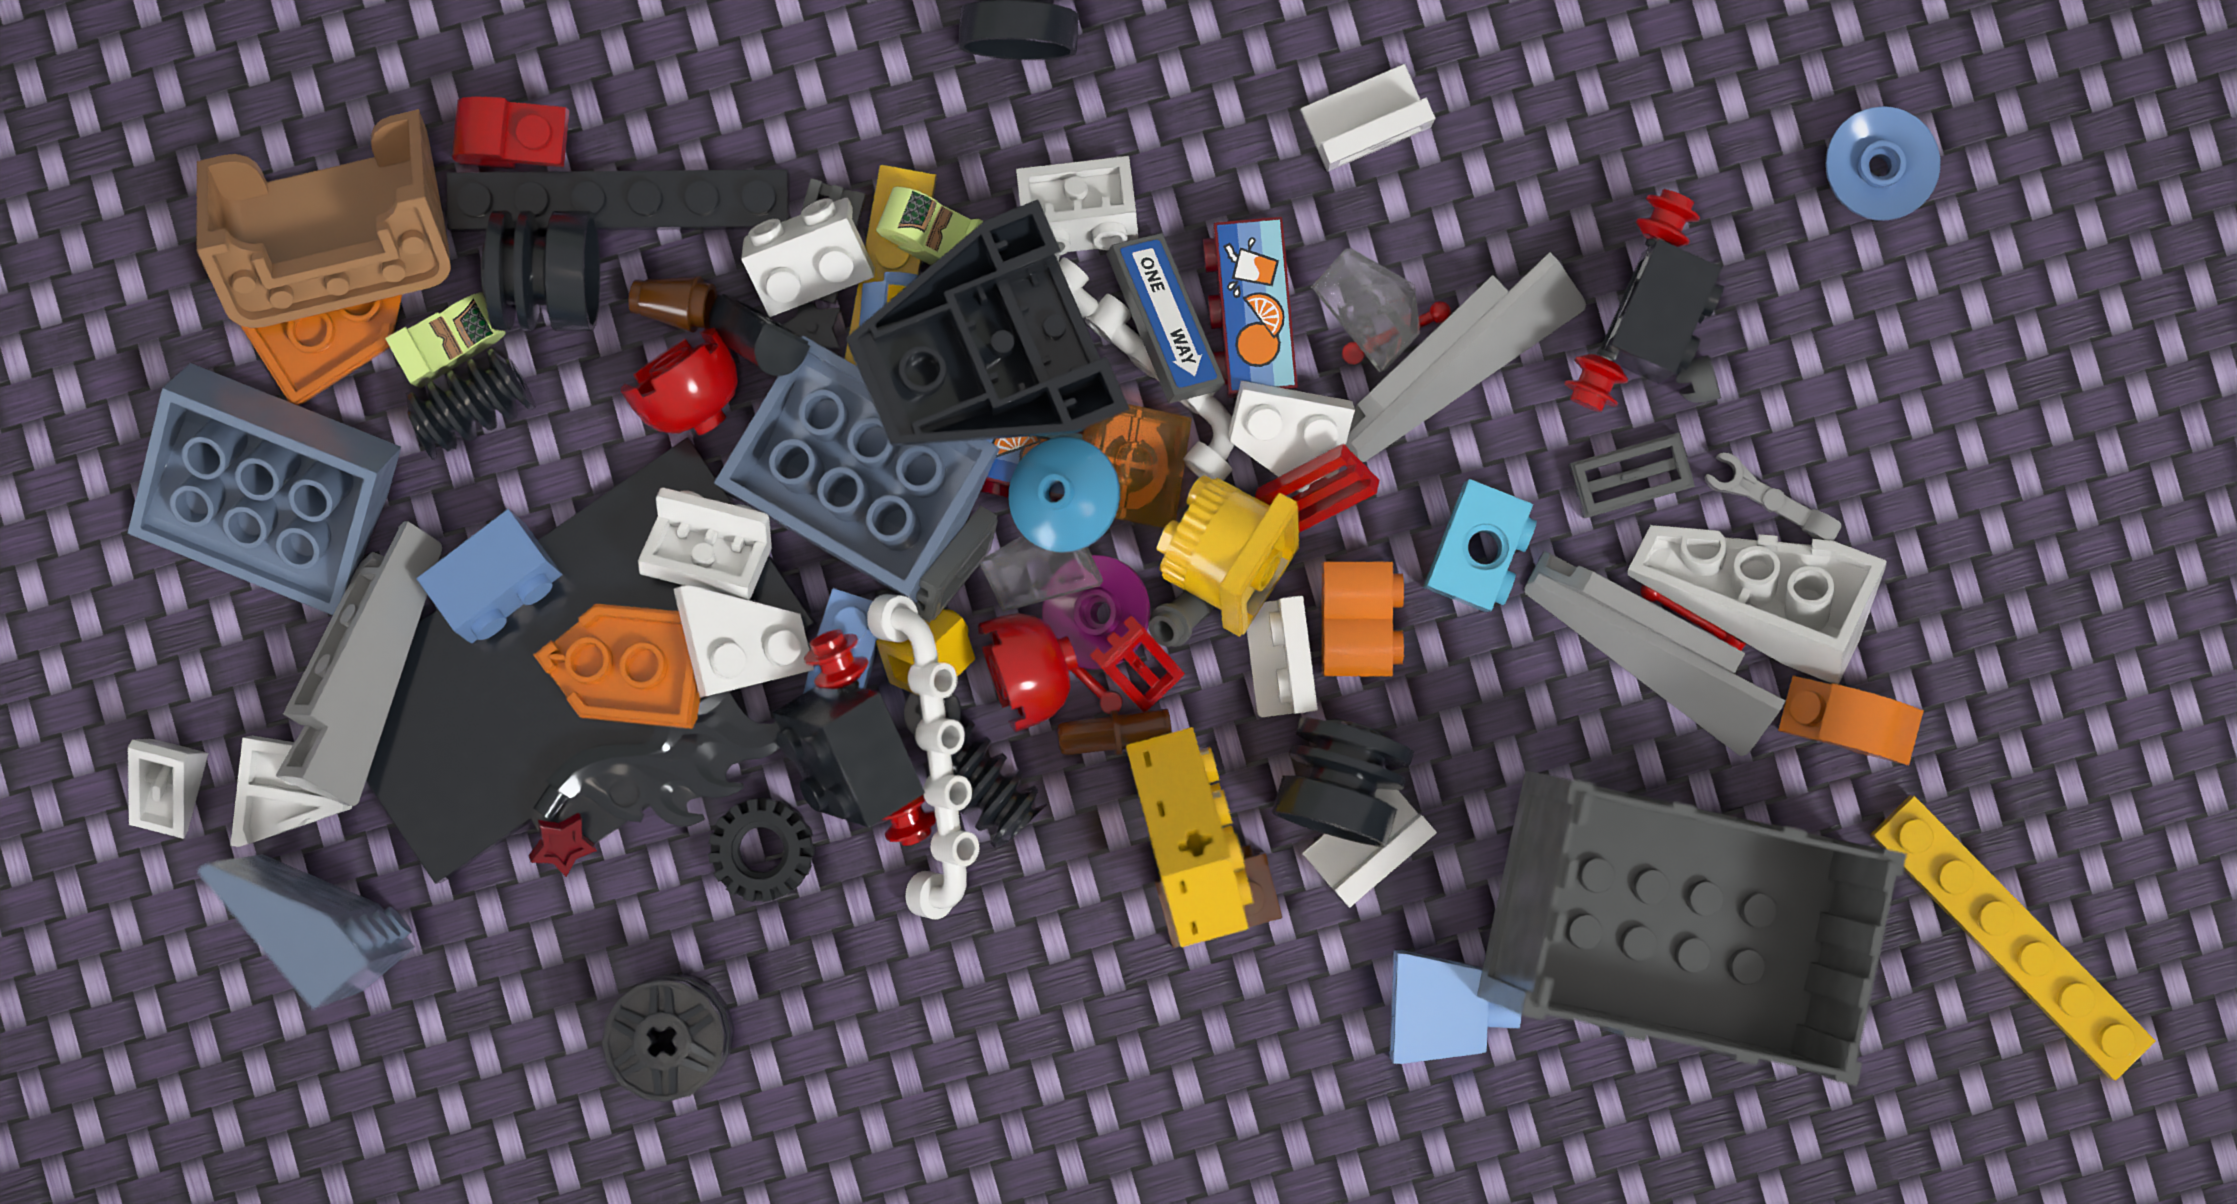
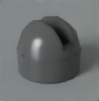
(1703, 379)

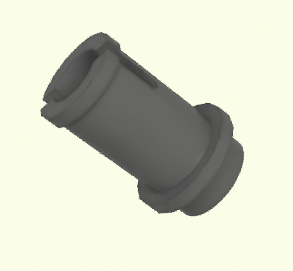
(1174, 622)

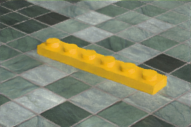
(2013, 938)

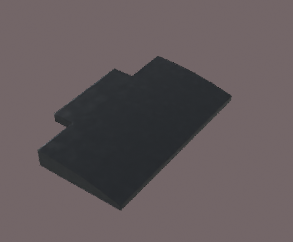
(487, 724)

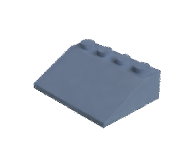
(831, 476)
(261, 487)
(311, 929)

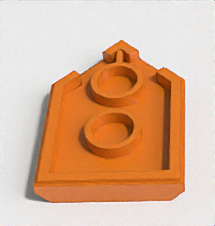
(325, 347)
(625, 667)

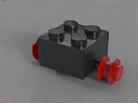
(1658, 310)
(851, 747)

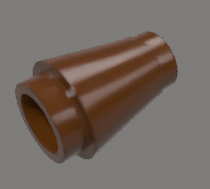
(674, 301)

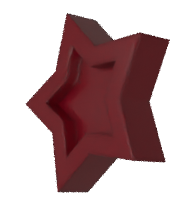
(561, 843)

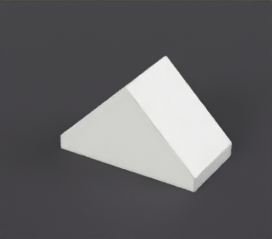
(163, 785)

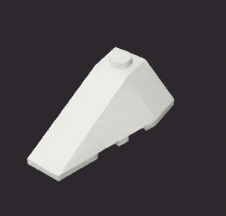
(1777, 596)

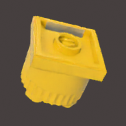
(1230, 549)

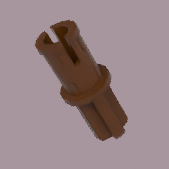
(1111, 732)

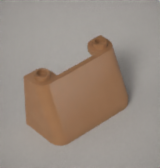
(323, 234)

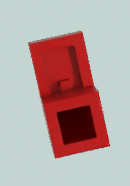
(507, 133)

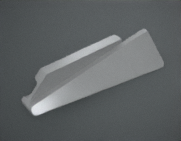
(1464, 351)
(1658, 649)
(357, 670)

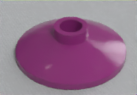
(1077, 616)

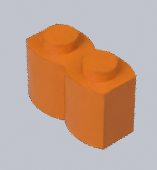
(1359, 619)

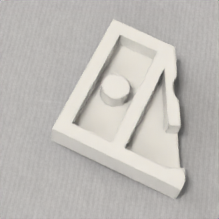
(1288, 426)
(739, 640)
(267, 803)

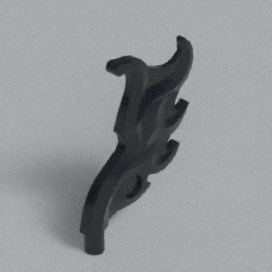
(666, 768)

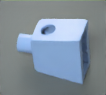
(1439, 1009)

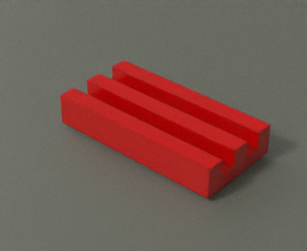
(1326, 495)
(1122, 648)

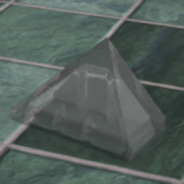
(1371, 306)
(1029, 574)

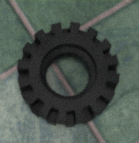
(726, 849)

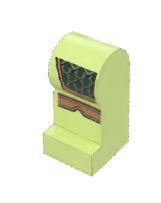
(922, 225)
(444, 340)

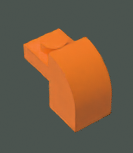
(1851, 719)

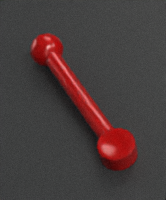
(1437, 313)
(1651, 596)
(1109, 700)

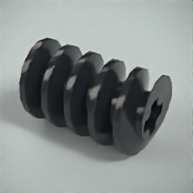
(468, 402)
(992, 791)

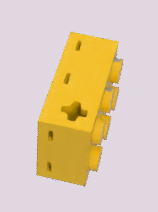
(1188, 836)

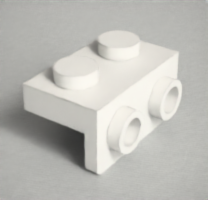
(806, 256)
(706, 544)

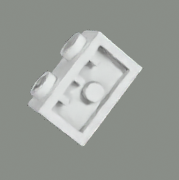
(1084, 201)
(1281, 659)

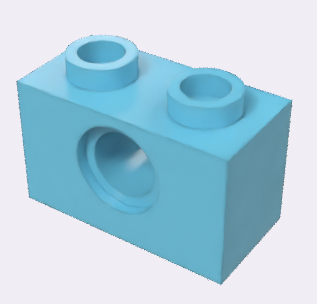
(1453, 569)

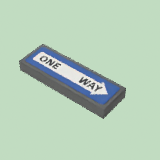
(1165, 318)

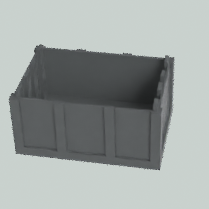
(1688, 926)

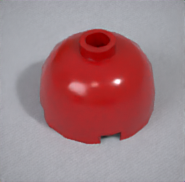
(685, 386)
(1028, 666)

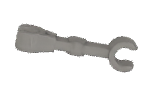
(1813, 522)

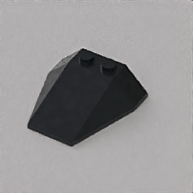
(986, 344)

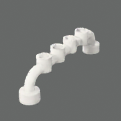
(1109, 321)
(929, 892)

